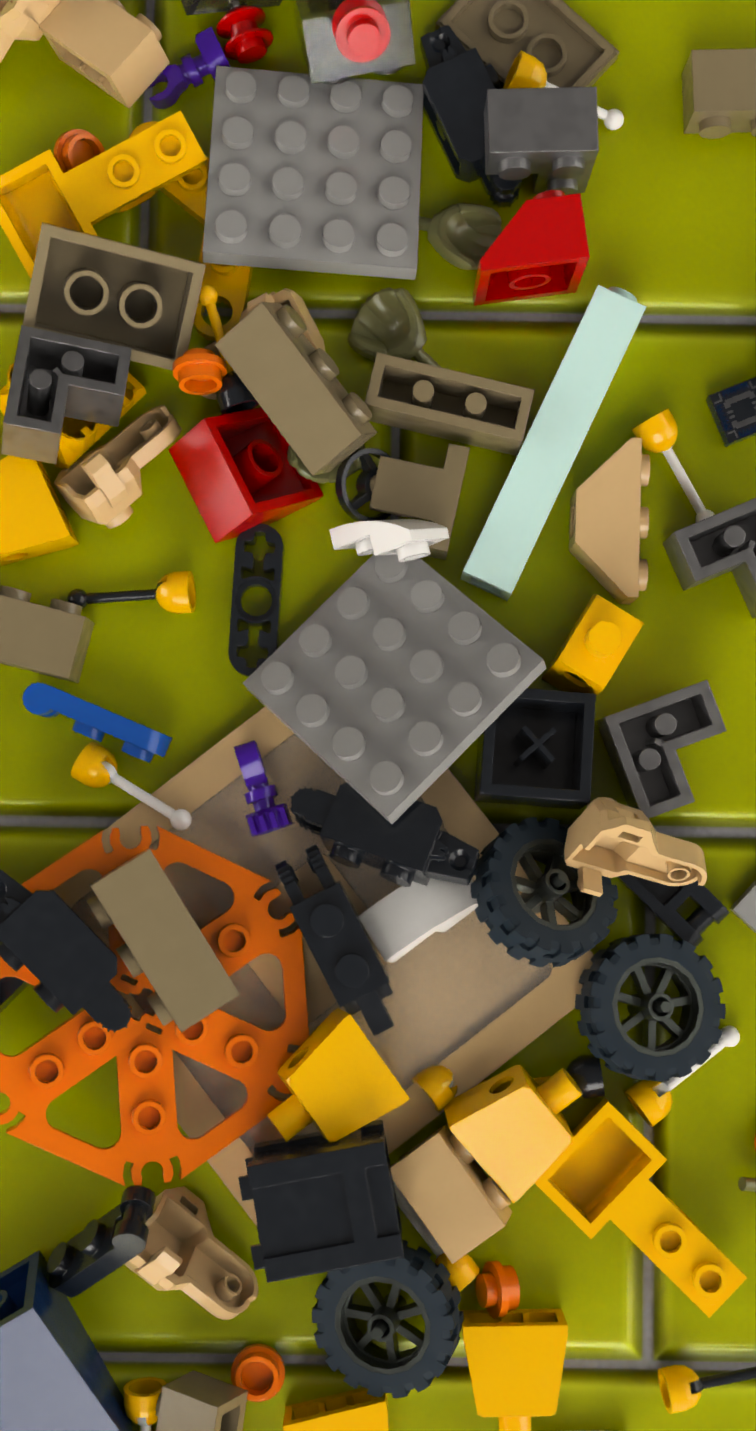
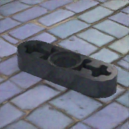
(245, 561)

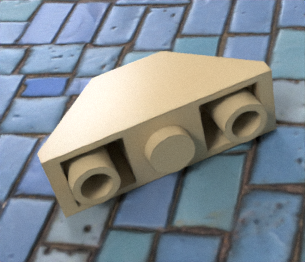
(610, 522)

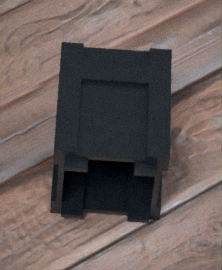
(323, 1203)

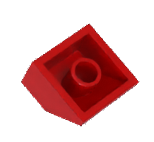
(537, 252)
(240, 473)

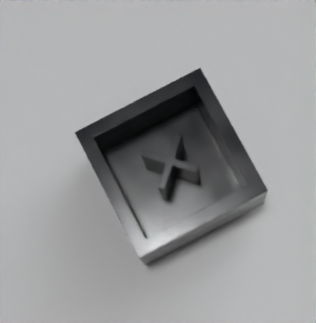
(539, 751)

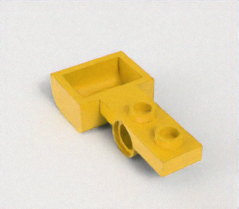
(95, 188)
(607, 1179)

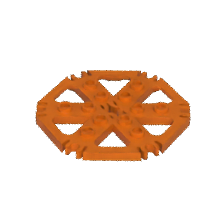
(145, 1056)

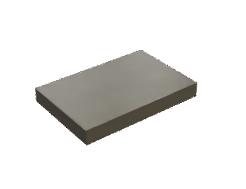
(543, 28)

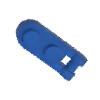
(96, 721)

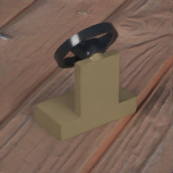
(406, 489)

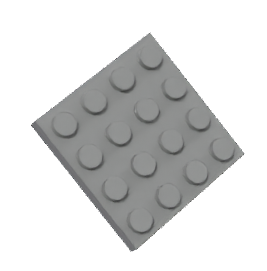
(314, 174)
(394, 679)

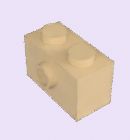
(107, 46)
(451, 1193)

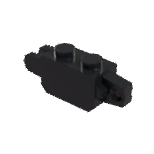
(455, 107)
(404, 851)
(339, 943)
(61, 953)

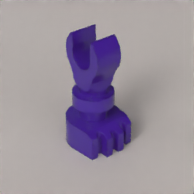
(191, 70)
(267, 815)

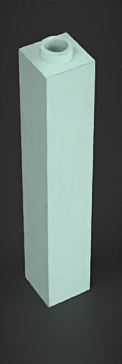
(553, 441)

